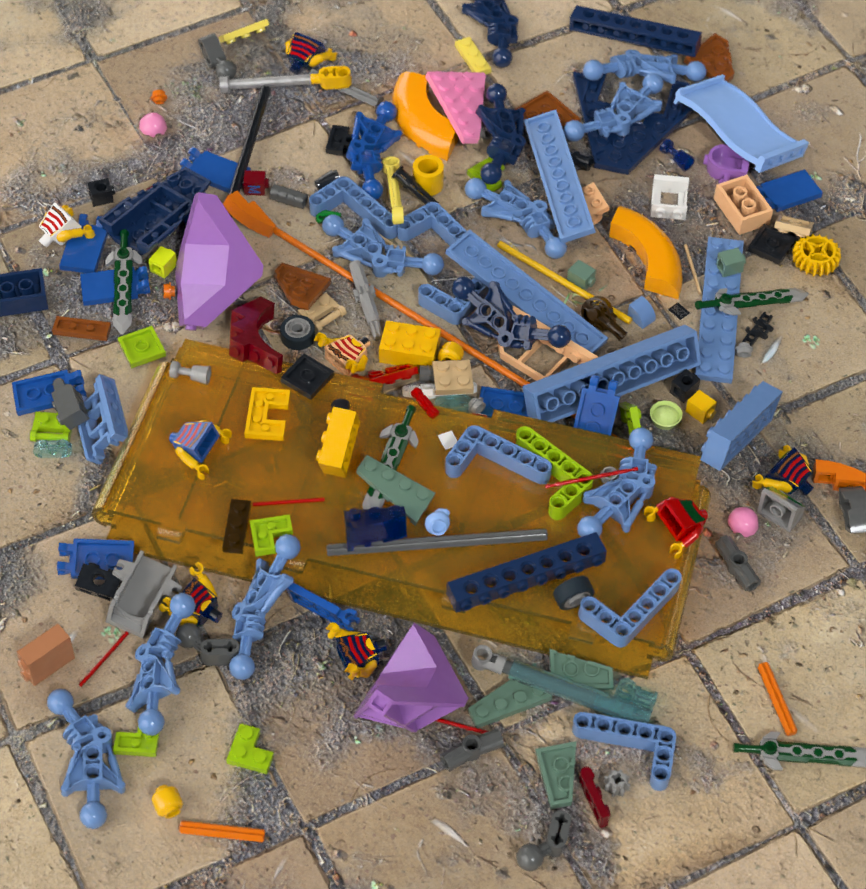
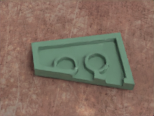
(581, 671)
(557, 772)

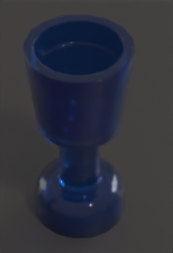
(680, 157)

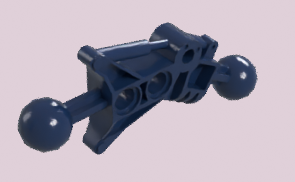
(500, 24)
(507, 138)
(515, 327)

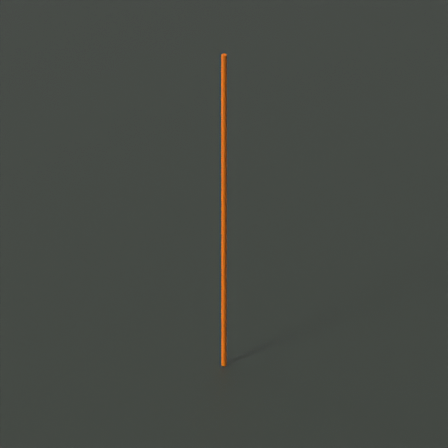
(405, 310)

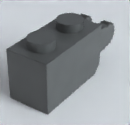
(68, 404)

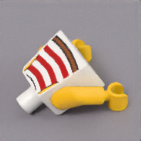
(61, 226)

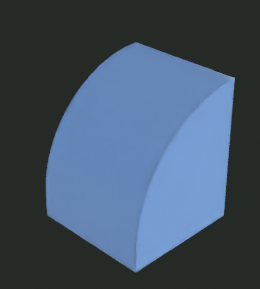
(641, 312)

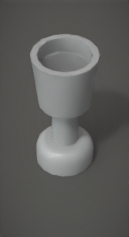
(197, 373)

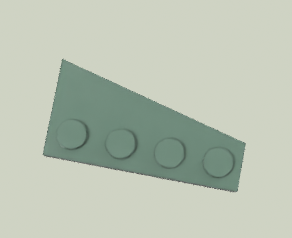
(396, 488)

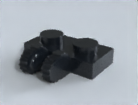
(338, 140)

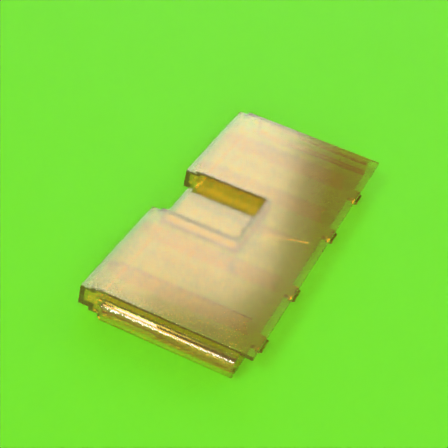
(184, 519)

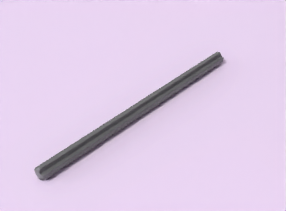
(441, 542)

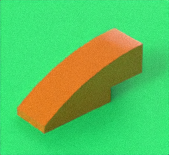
(249, 214)
(837, 474)

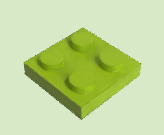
(141, 347)

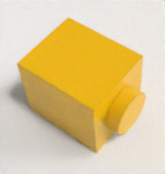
(701, 407)

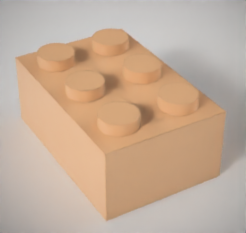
(743, 204)

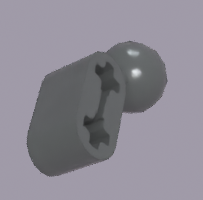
(215, 56)
(212, 651)
(531, 856)

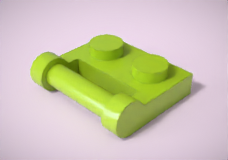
(48, 423)

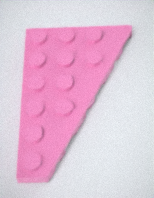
(460, 96)

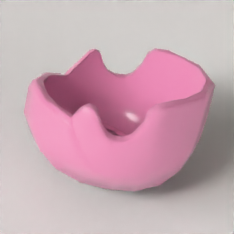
(152, 124)
(743, 521)

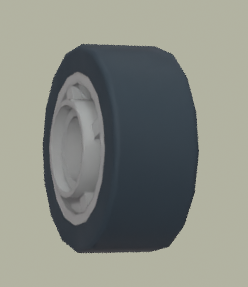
(297, 332)
(571, 592)

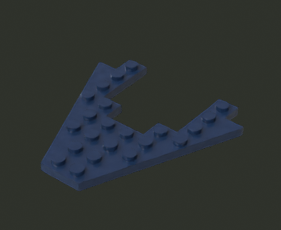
(626, 152)

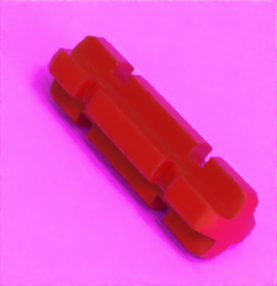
(424, 403)

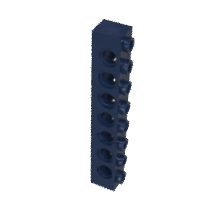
(635, 31)
(515, 570)

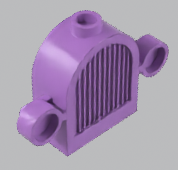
(725, 164)

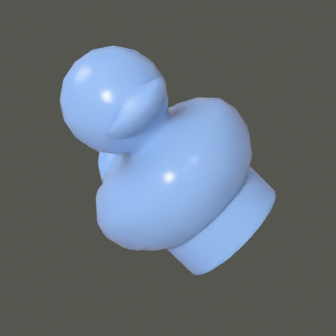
(438, 521)

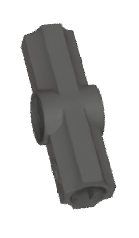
(741, 571)

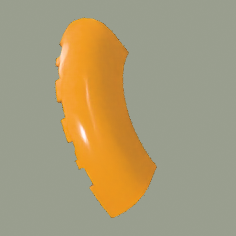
(419, 118)
(653, 248)

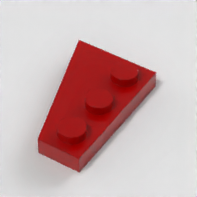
(391, 374)

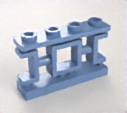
(112, 429)

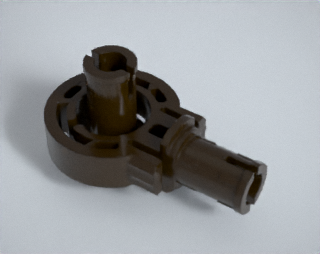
(602, 316)

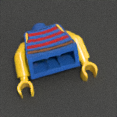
(196, 441)

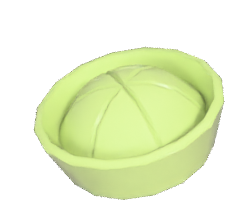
(665, 414)

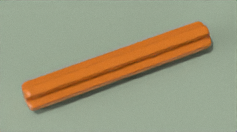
(777, 699)
(222, 831)

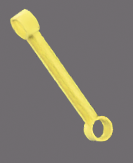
(390, 165)

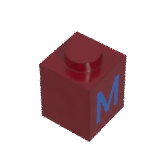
(255, 183)

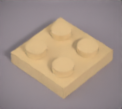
(799, 227)
(452, 377)

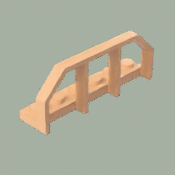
(571, 352)

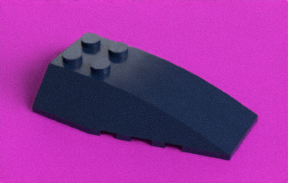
(156, 211)

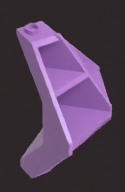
(212, 263)
(414, 685)

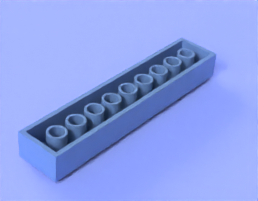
(631, 366)

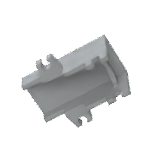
(140, 593)

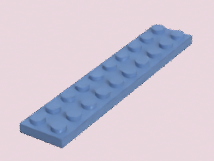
(559, 176)
(522, 290)
(717, 328)

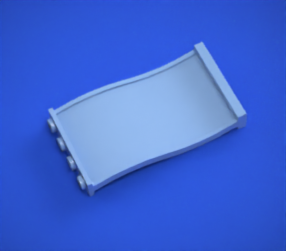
(741, 123)

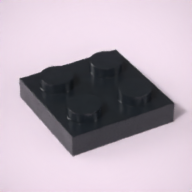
(771, 244)
(307, 376)

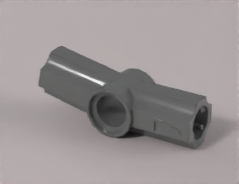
(461, 754)

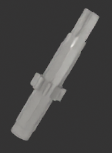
(365, 294)

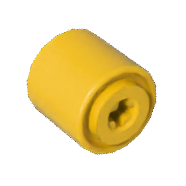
(429, 173)

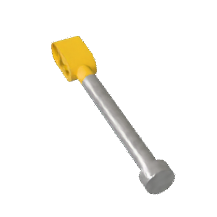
(328, 77)

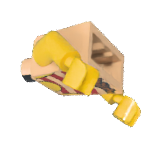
(345, 352)

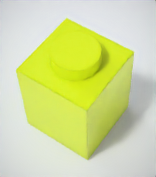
(162, 262)

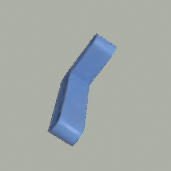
(348, 192)
(430, 216)
(447, 307)
(503, 452)
(636, 612)
(632, 739)

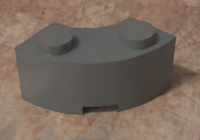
(853, 506)

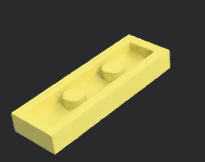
(244, 32)
(472, 56)

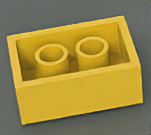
(409, 344)
(338, 442)

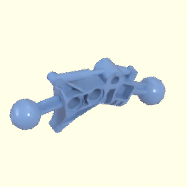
(642, 64)
(629, 106)
(518, 207)
(367, 247)
(617, 495)
(261, 596)
(155, 676)
(87, 740)

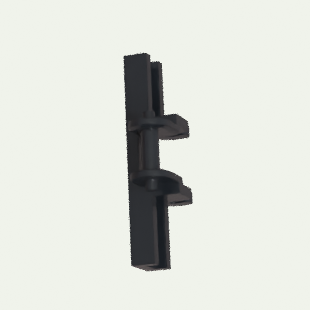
(759, 332)

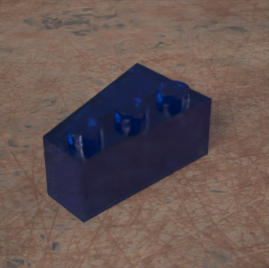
(374, 525)

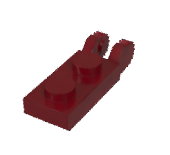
(594, 797)

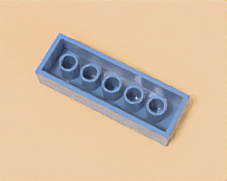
(740, 425)

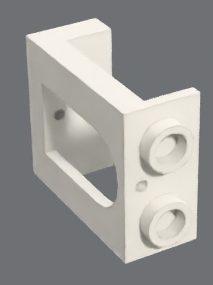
(669, 184)

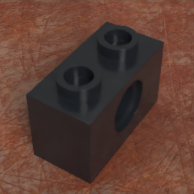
(86, 584)

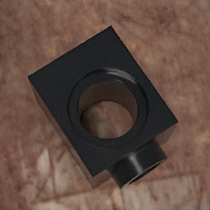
(101, 192)
(685, 385)

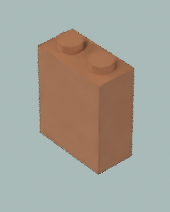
(45, 655)

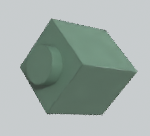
(730, 262)
(581, 275)

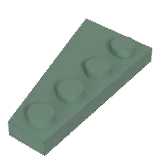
(505, 702)

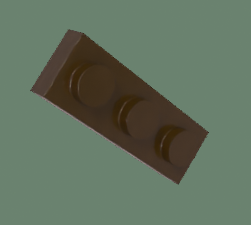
(236, 526)

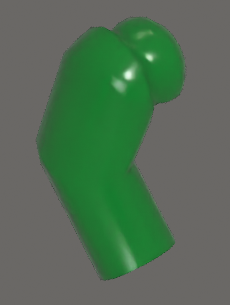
(321, 216)

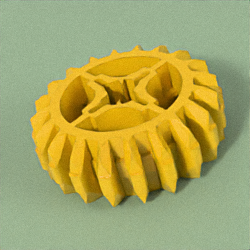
(816, 255)

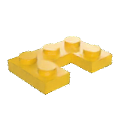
(257, 418)

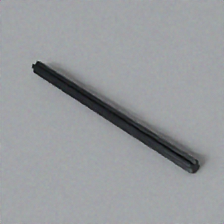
(250, 139)

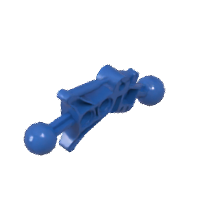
(374, 140)

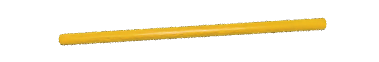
(571, 286)

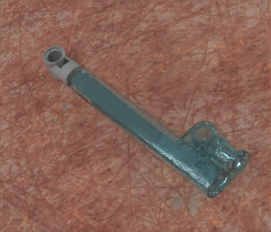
(633, 706)

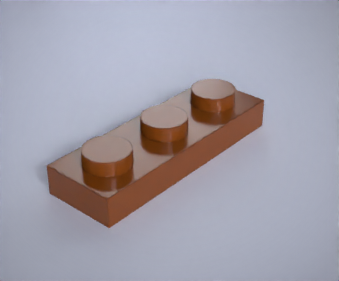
(81, 328)

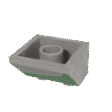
(780, 508)

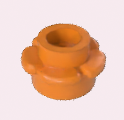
(159, 97)
(169, 291)

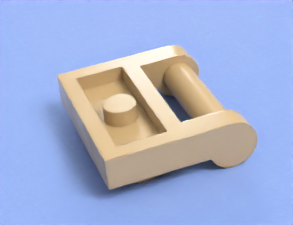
(321, 308)

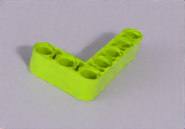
(563, 469)

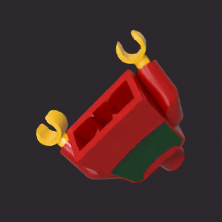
(681, 519)

